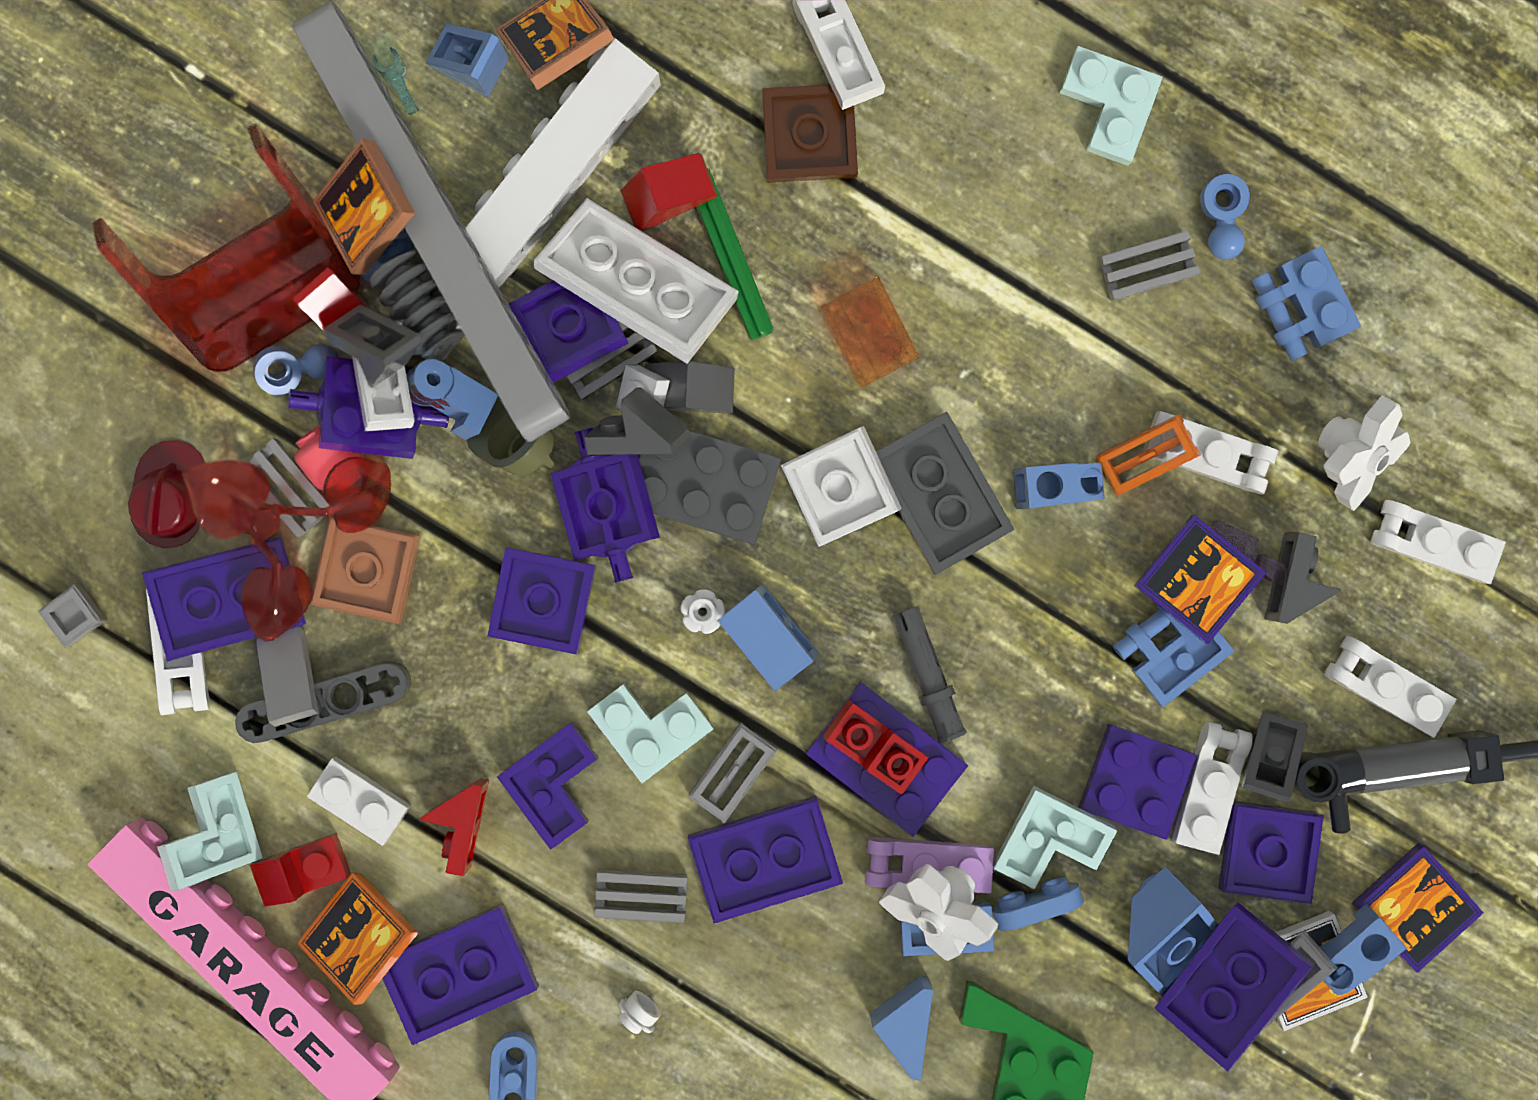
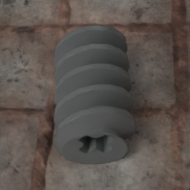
(414, 304)

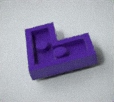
(538, 783)

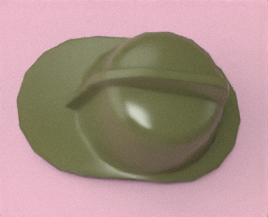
(505, 446)

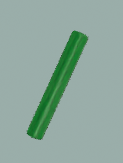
(735, 267)

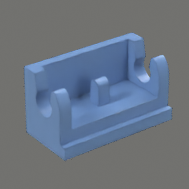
(768, 637)

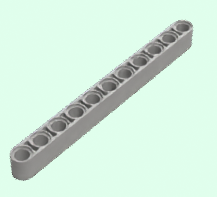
(435, 227)

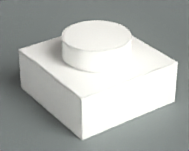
(638, 376)

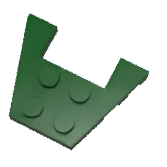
(1034, 1055)

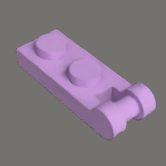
(971, 858)

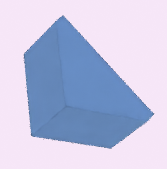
(469, 57)
(904, 1024)

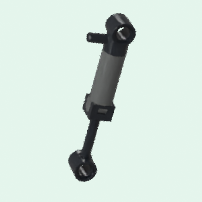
(1463, 756)

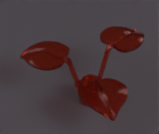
(231, 501)

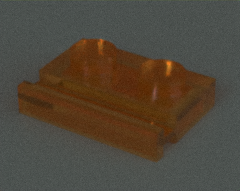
(869, 332)

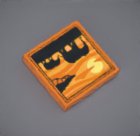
(357, 938)

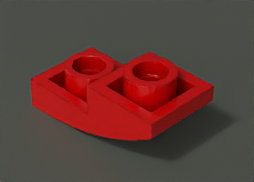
(875, 747)

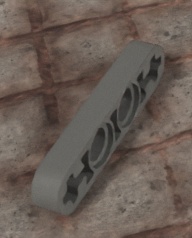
(327, 706)

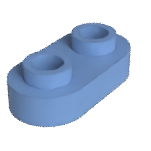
(1021, 910)
(511, 1074)

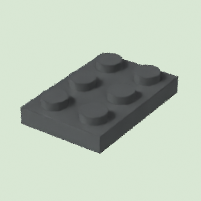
(711, 486)
(943, 493)

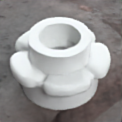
(714, 607)
(638, 1013)

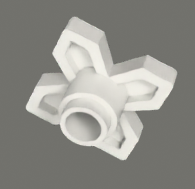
(1362, 449)
(941, 909)

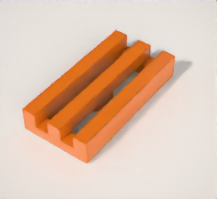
(1182, 437)

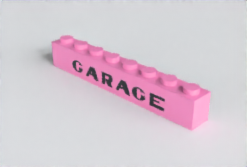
(247, 968)

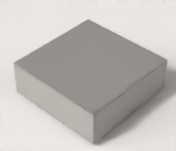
(72, 615)

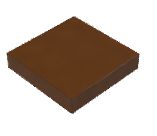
(808, 135)

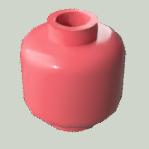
(317, 461)

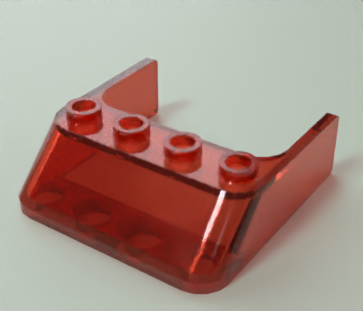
(243, 291)

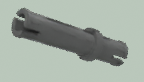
(929, 675)

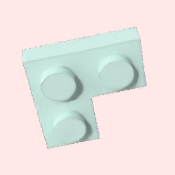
(1121, 93)
(645, 741)
(1047, 826)
(224, 837)

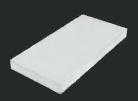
(636, 280)

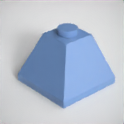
(1166, 929)

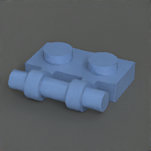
(1316, 297)
(1174, 665)

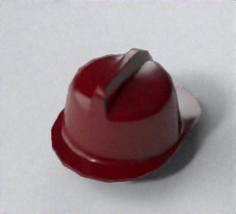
(159, 496)

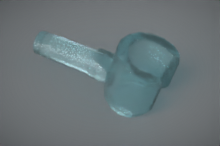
(395, 75)

